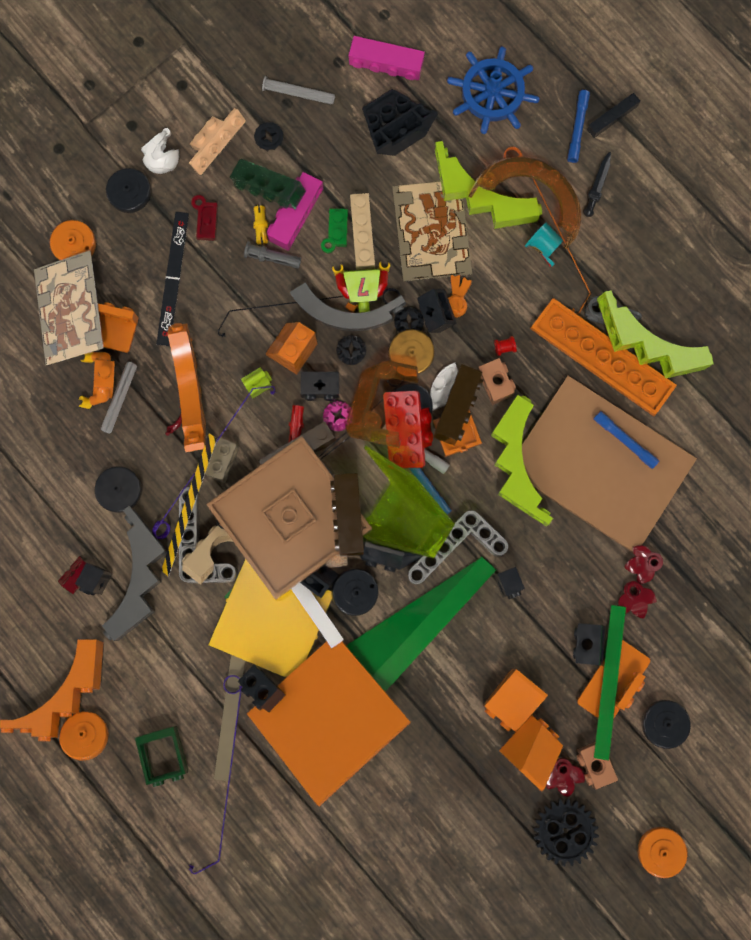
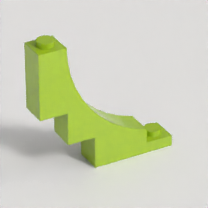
(504, 210)
(628, 333)
(518, 488)

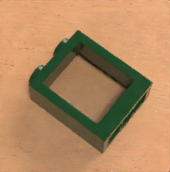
(145, 761)

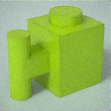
(257, 379)

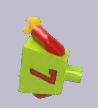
(362, 285)

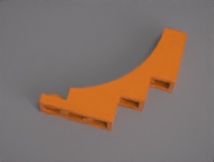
(189, 388)

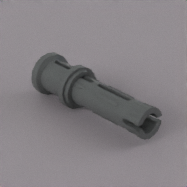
(263, 253)

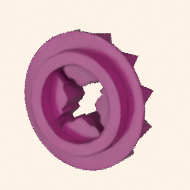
(329, 418)

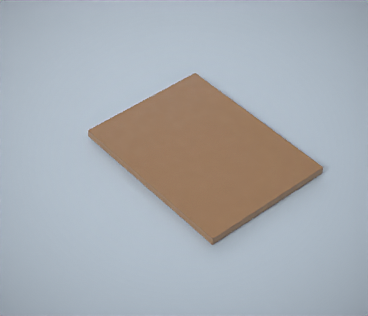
(595, 472)

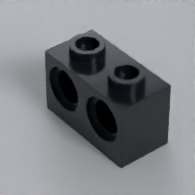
(260, 689)

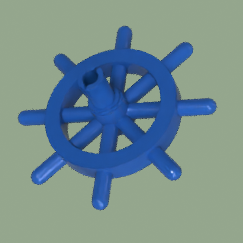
(493, 89)

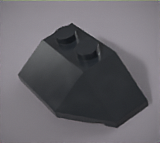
(385, 556)

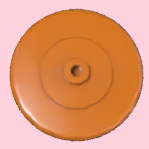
(72, 239)
(83, 736)
(662, 852)

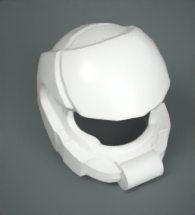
(155, 158)

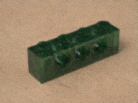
(267, 184)

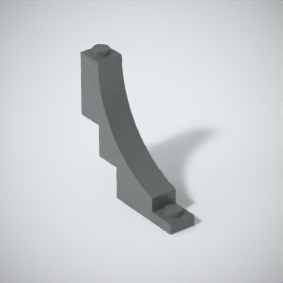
(145, 552)

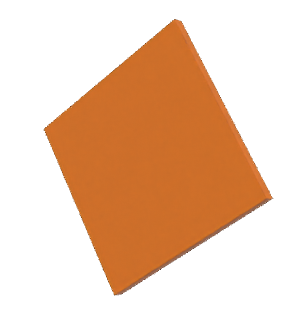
(329, 720)

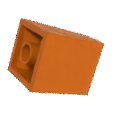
(293, 346)
(514, 700)
(533, 751)

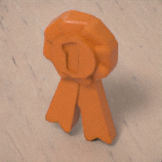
(457, 300)

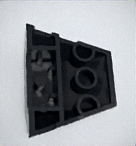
(396, 122)

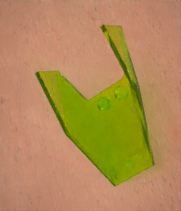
(407, 513)

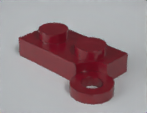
(206, 219)

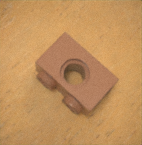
(497, 392)
(601, 777)

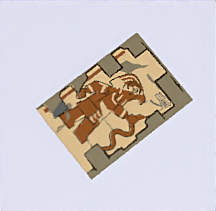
(430, 232)
(68, 308)

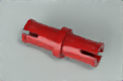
(296, 422)

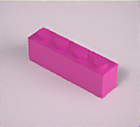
(386, 58)
(290, 221)

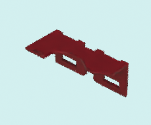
(70, 584)

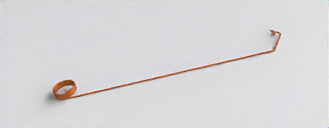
(516, 149)

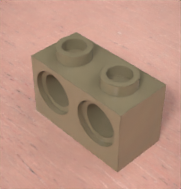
(222, 460)

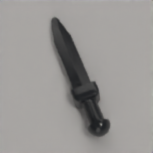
(595, 194)

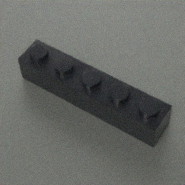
(613, 115)

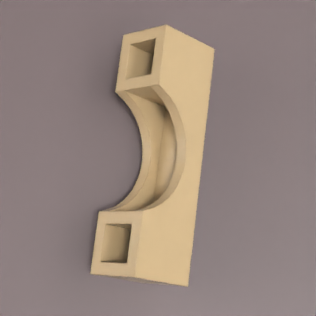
(362, 231)
(199, 562)

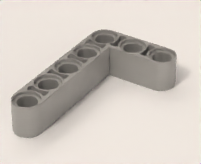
(466, 529)
(186, 545)

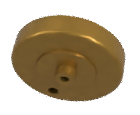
(413, 349)

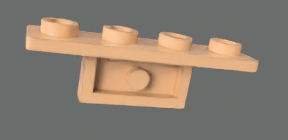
(213, 139)

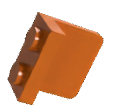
(117, 326)

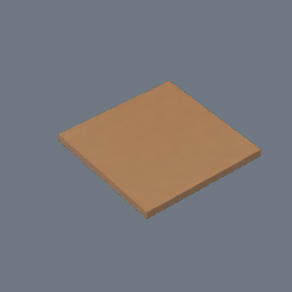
(282, 517)

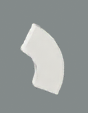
(442, 386)

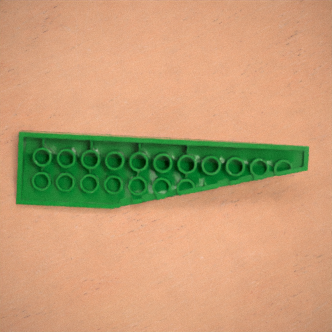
(401, 638)

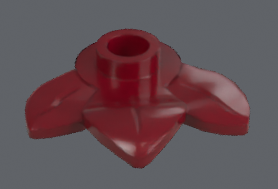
(642, 565)
(637, 602)
(565, 779)

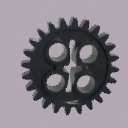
(572, 850)

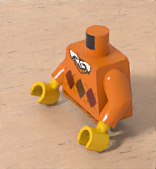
(103, 379)

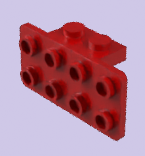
(412, 422)

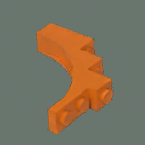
(82, 678)

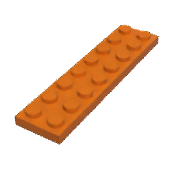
(595, 353)

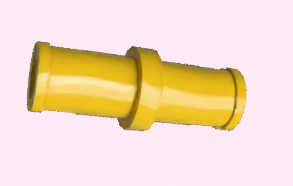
(260, 225)

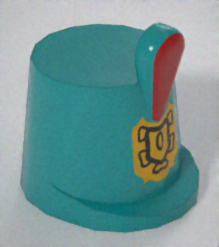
(545, 242)

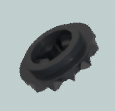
(271, 129)
(414, 314)
(344, 355)

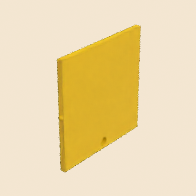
(266, 629)

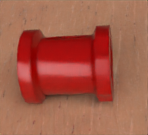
(505, 346)

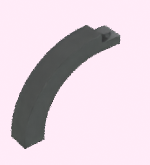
(345, 320)

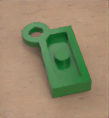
(337, 230)

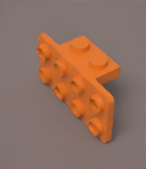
(630, 680)

